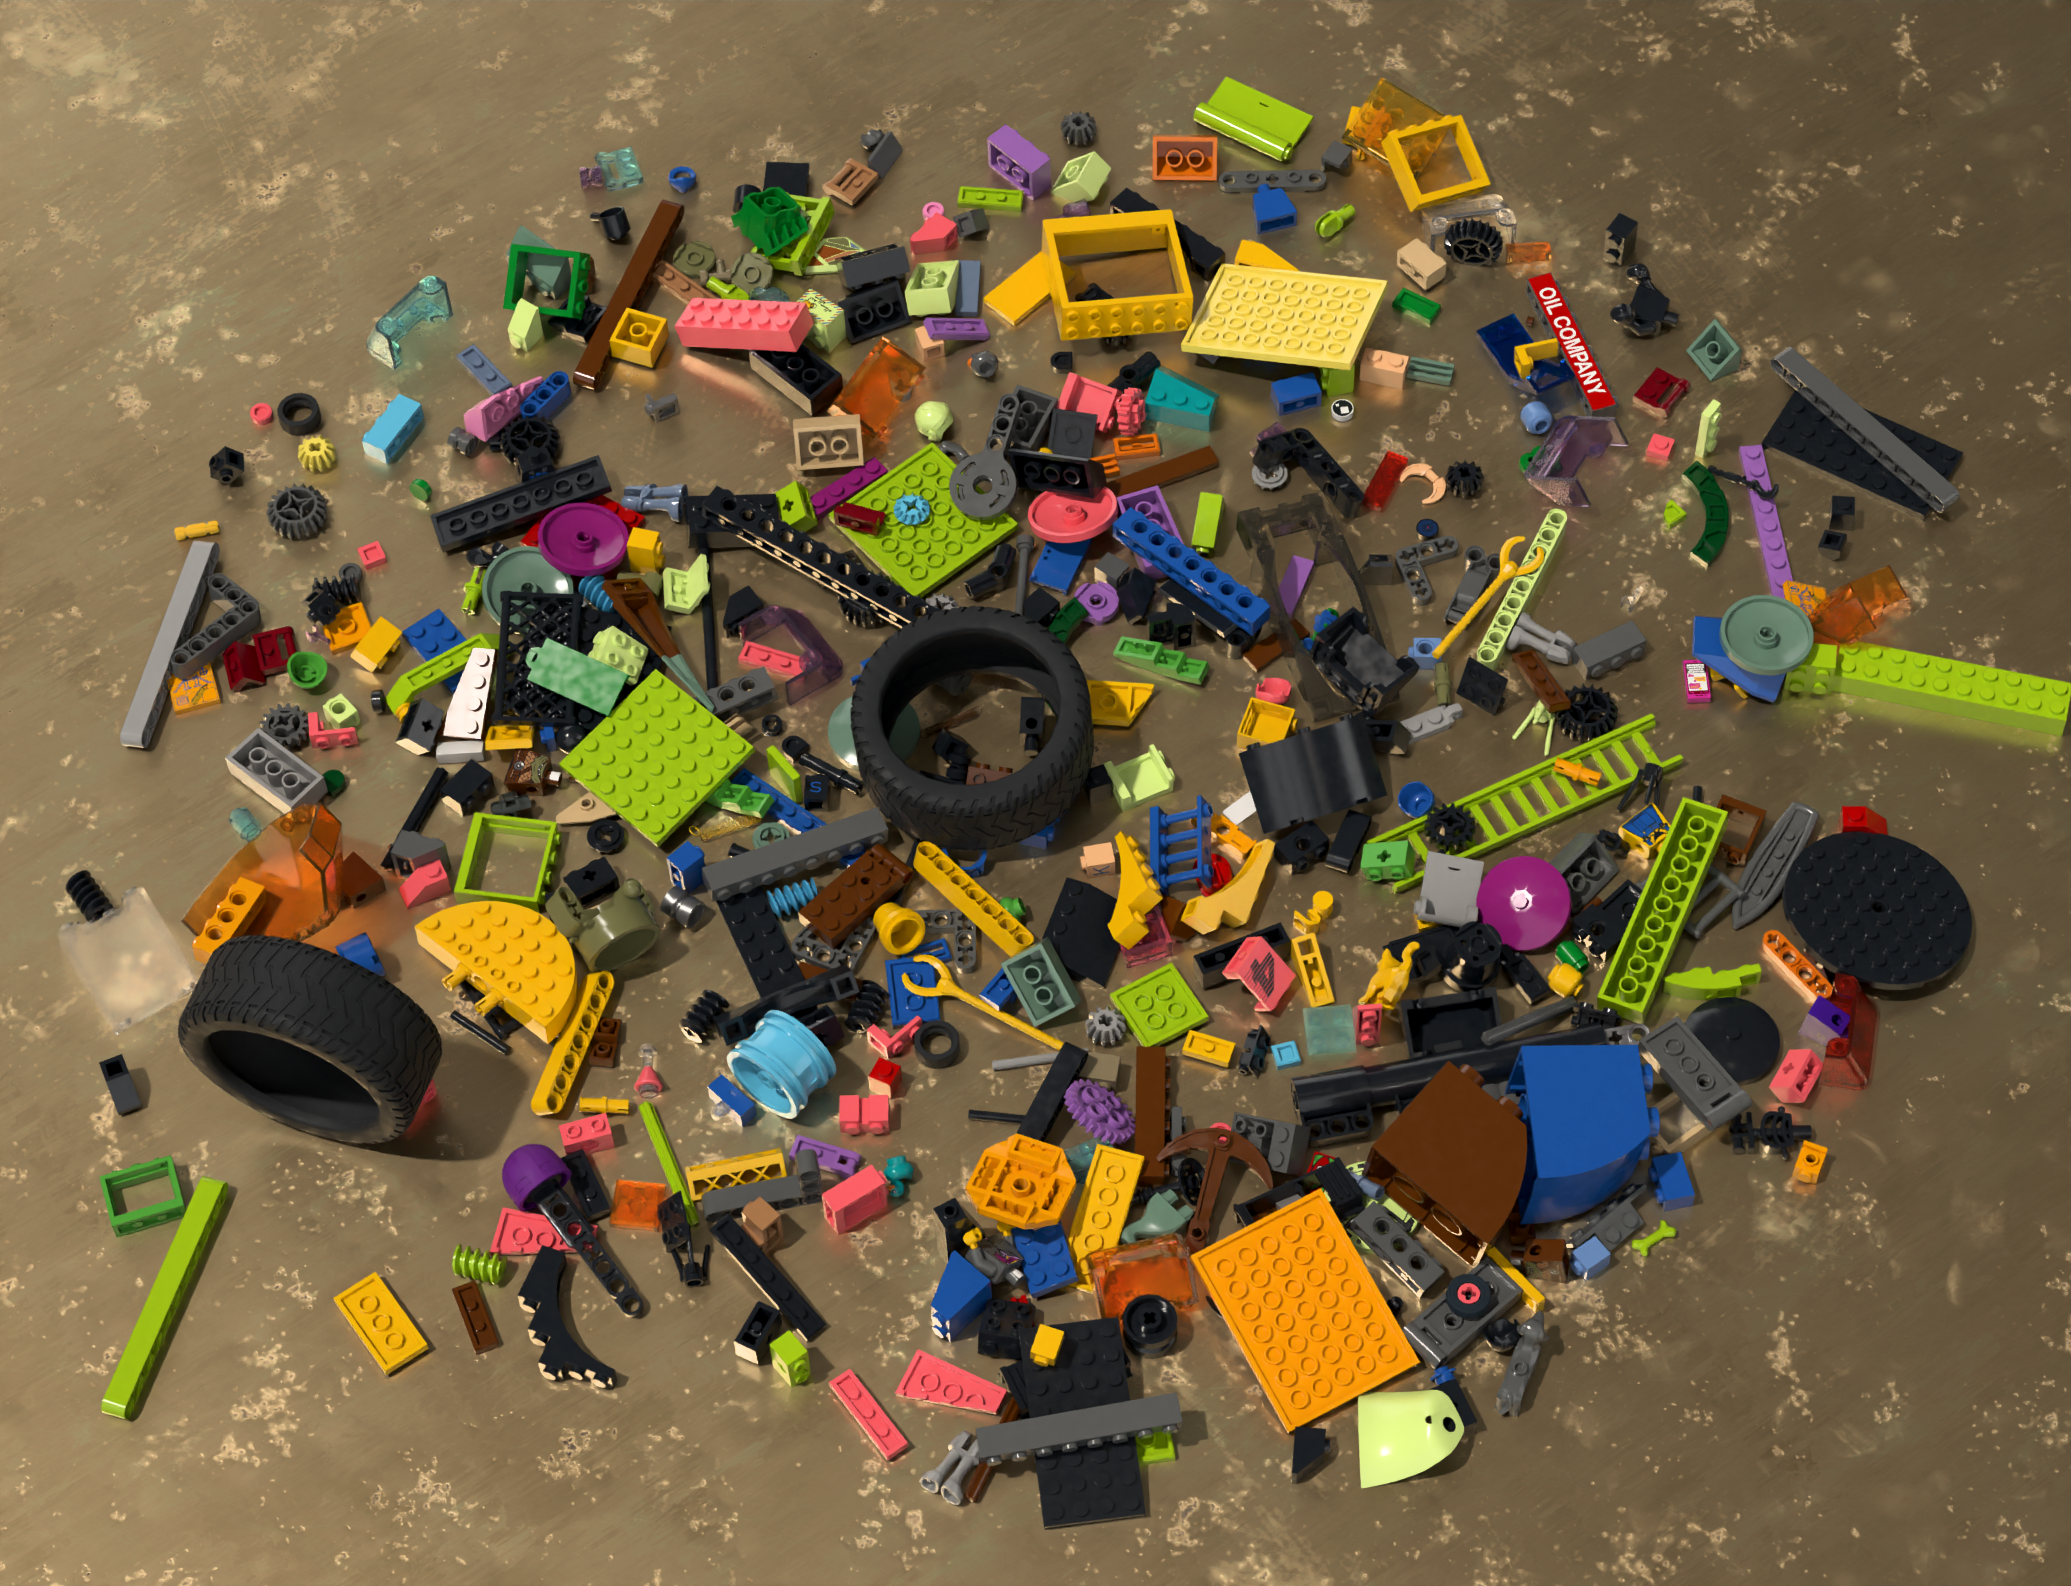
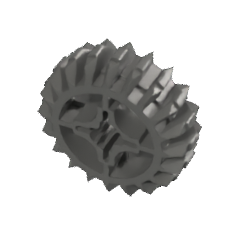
(309, 511)

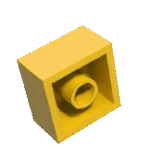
(639, 337)

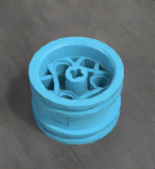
(781, 1064)

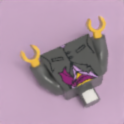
(995, 1255)

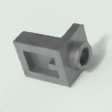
(662, 408)

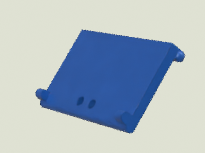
(1060, 566)

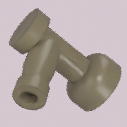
(721, 274)

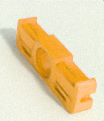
(1234, 841)

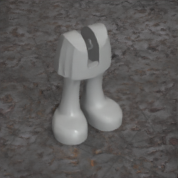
(1559, 645)
(951, 1489)

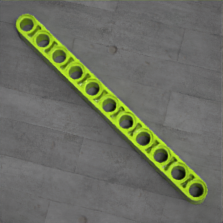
(164, 1298)

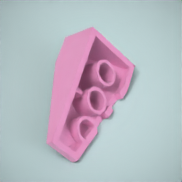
(498, 410)

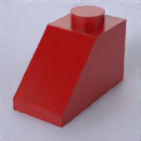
(1861, 820)

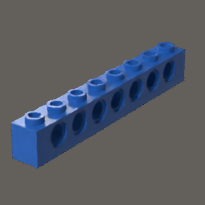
(1196, 581)

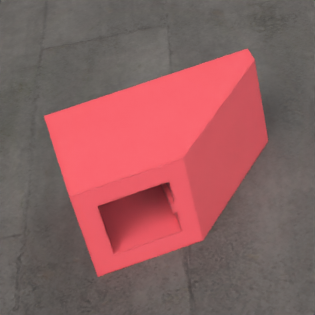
(934, 235)

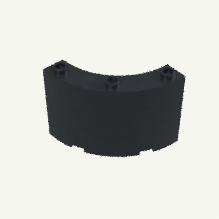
(1312, 773)

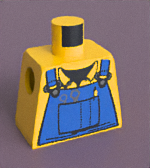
(1645, 831)

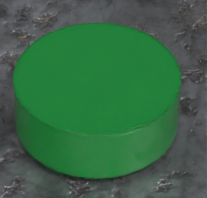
(420, 489)

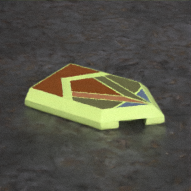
(828, 249)

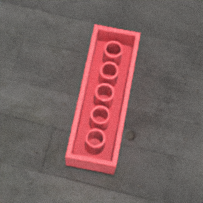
(744, 324)

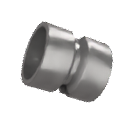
(683, 907)

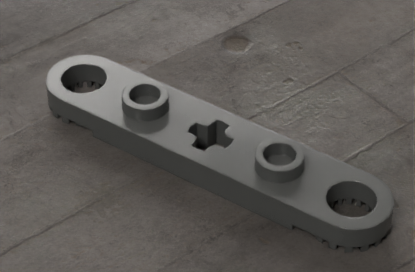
(1285, 179)

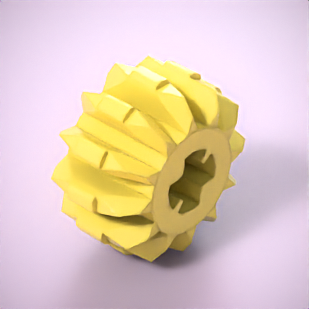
(316, 453)

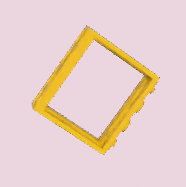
(1404, 175)

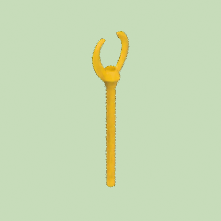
(1508, 570)
(947, 986)

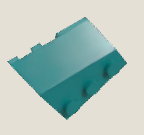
(1180, 401)

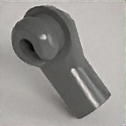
(956, 449)

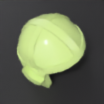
(933, 419)

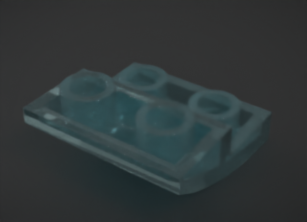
(1329, 1029)

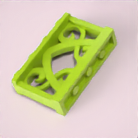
(800, 256)

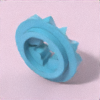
(913, 516)

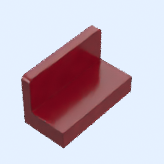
(859, 518)
(242, 666)

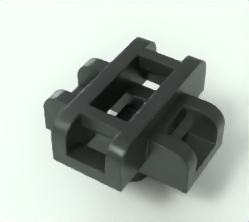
(510, 804)

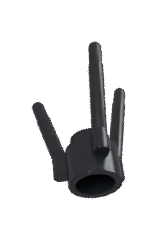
(1652, 778)
(693, 1274)

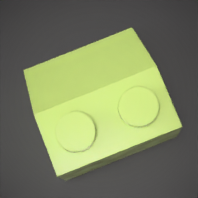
(1082, 178)

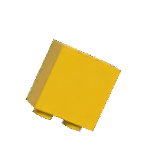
(1265, 723)

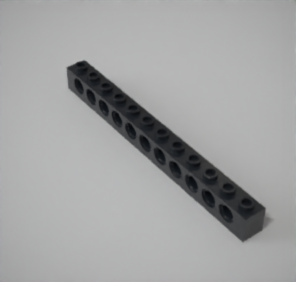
(715, 510)

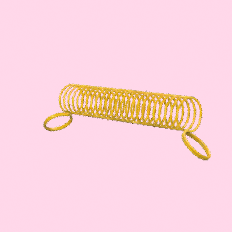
(725, 828)

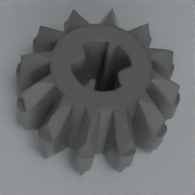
(1078, 128)

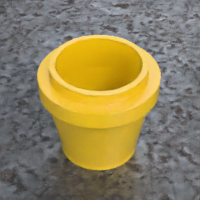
(899, 928)

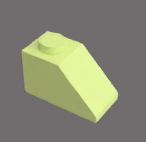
(525, 326)

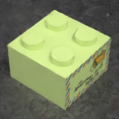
(828, 321)

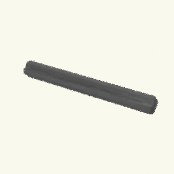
(1528, 1020)

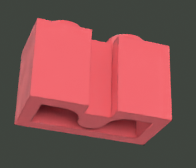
(864, 1114)

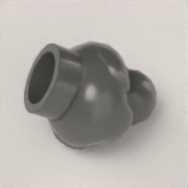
(983, 363)

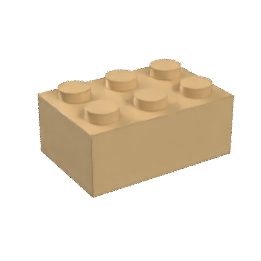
(828, 442)

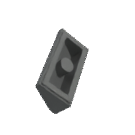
(885, 155)

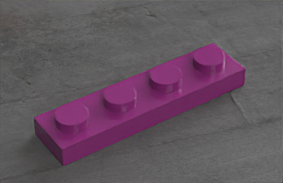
(847, 487)

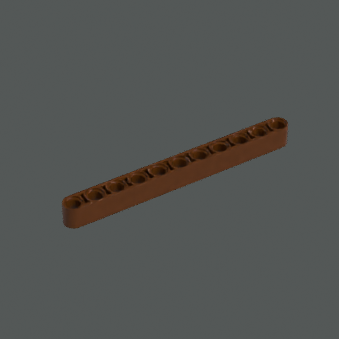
(629, 291)

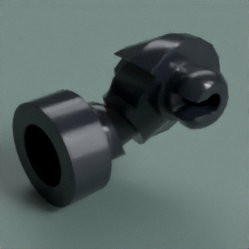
(479, 558)

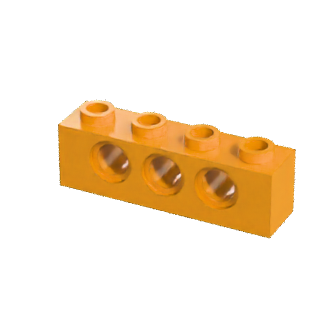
(231, 917)

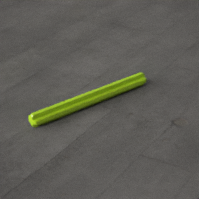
(667, 1159)

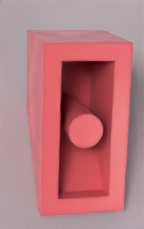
(425, 884)

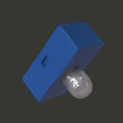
(730, 1101)

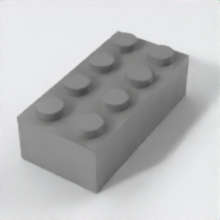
(275, 772)

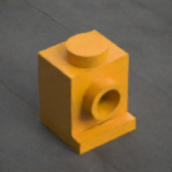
(1810, 1162)

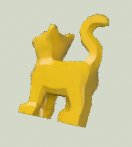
(1391, 979)

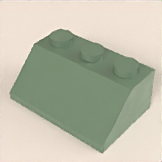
(545, 272)
(1041, 982)

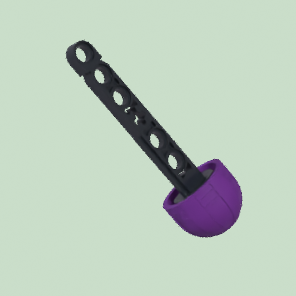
(535, 1178)

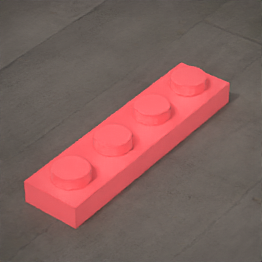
(868, 1414)

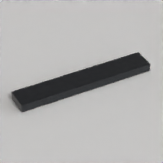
(767, 1277)

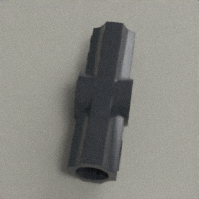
(1134, 374)

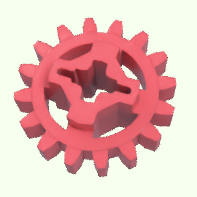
(1131, 411)

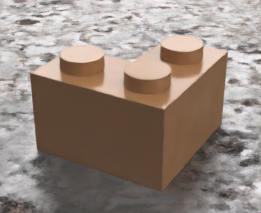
(762, 1224)

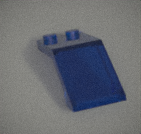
(1499, 342)

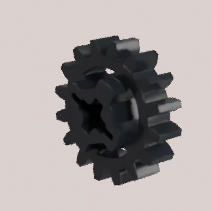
(1449, 827)

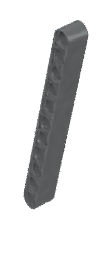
(1865, 429)

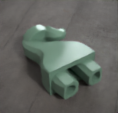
(1159, 1219)

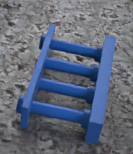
(1161, 841)

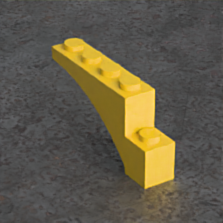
(1136, 895)
(1234, 900)

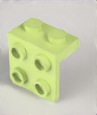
(686, 589)
(619, 652)

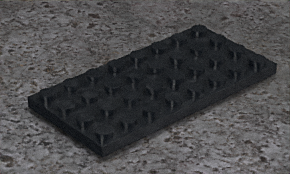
(1818, 444)
(1088, 1373)

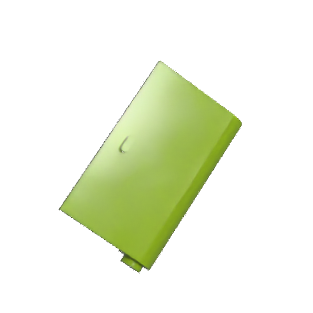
(1253, 119)

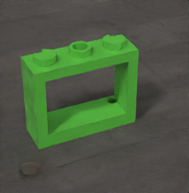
(150, 1215)

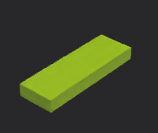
(990, 198)

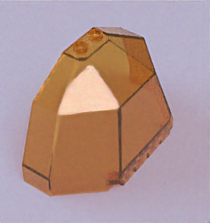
(298, 865)

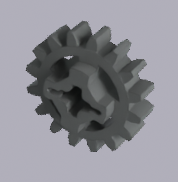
(286, 725)

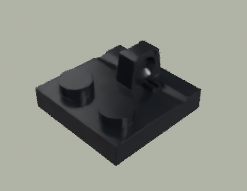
(1072, 433)

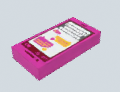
(1696, 681)

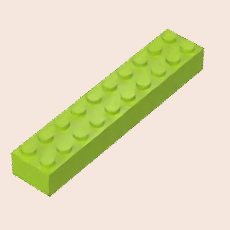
(1952, 687)
(1662, 910)

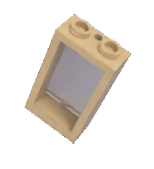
(1677, 1129)

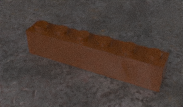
(1150, 1113)

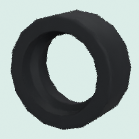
(295, 401)
(933, 1028)

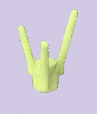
(1540, 715)

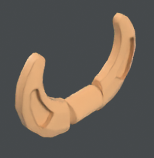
(1421, 469)

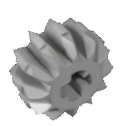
(1105, 1026)

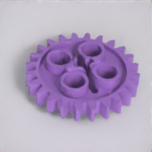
(1100, 1111)

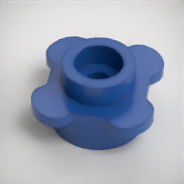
(1443, 1375)

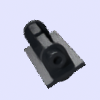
(1257, 1043)

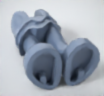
(641, 498)

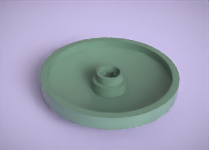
(521, 571)
(1766, 635)
(903, 738)

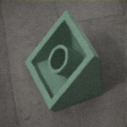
(1715, 351)

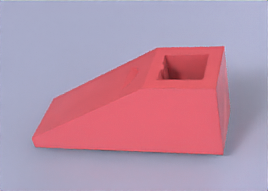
(1367, 1024)

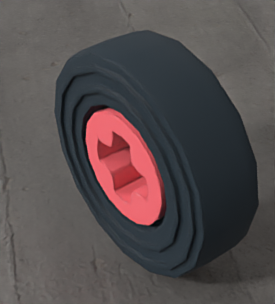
(1457, 1300)

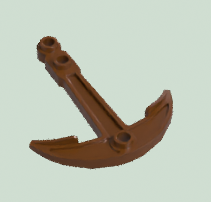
(1217, 1162)

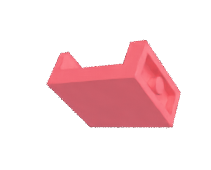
(1090, 397)

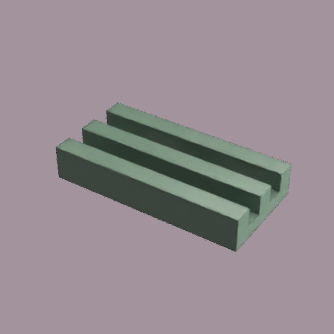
(1431, 368)

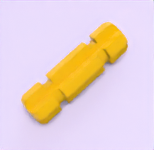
(197, 530)

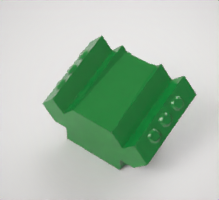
(770, 219)

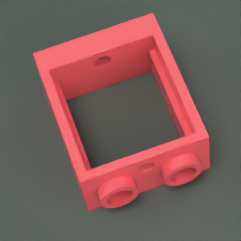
(855, 1199)

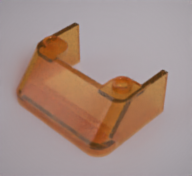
(1853, 606)

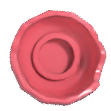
(1274, 690)

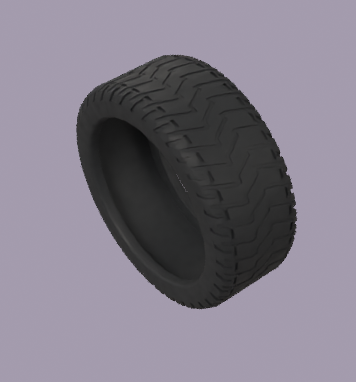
(956, 645)
(310, 1039)

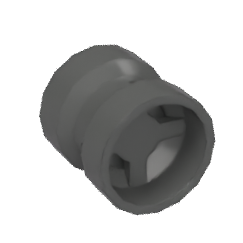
(461, 440)

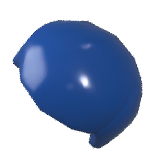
(1416, 799)

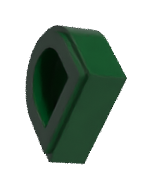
(334, 781)

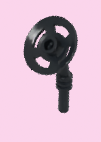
(1183, 1184)

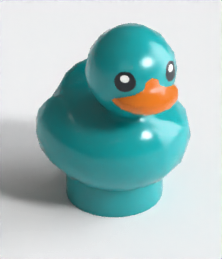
(897, 1169)

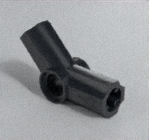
(997, 574)

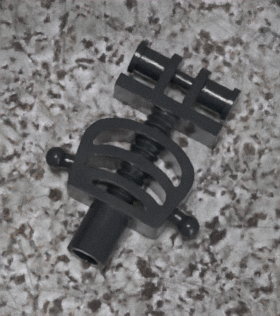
(1787, 1132)

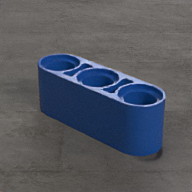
(547, 396)

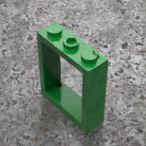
(517, 273)

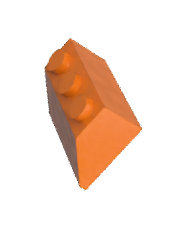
(1184, 157)

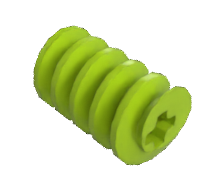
(478, 1265)

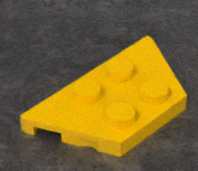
(1117, 701)

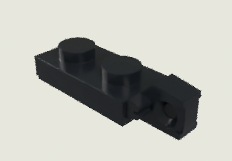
(1523, 975)

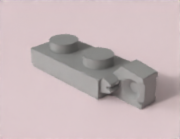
(1432, 721)

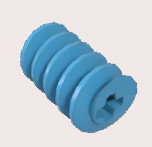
(592, 590)
(792, 898)

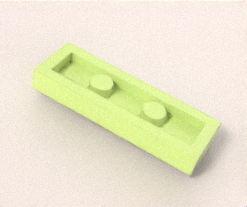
(1708, 429)

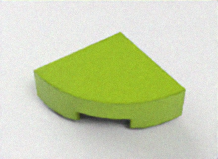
(1673, 514)

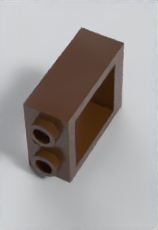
(1749, 816)

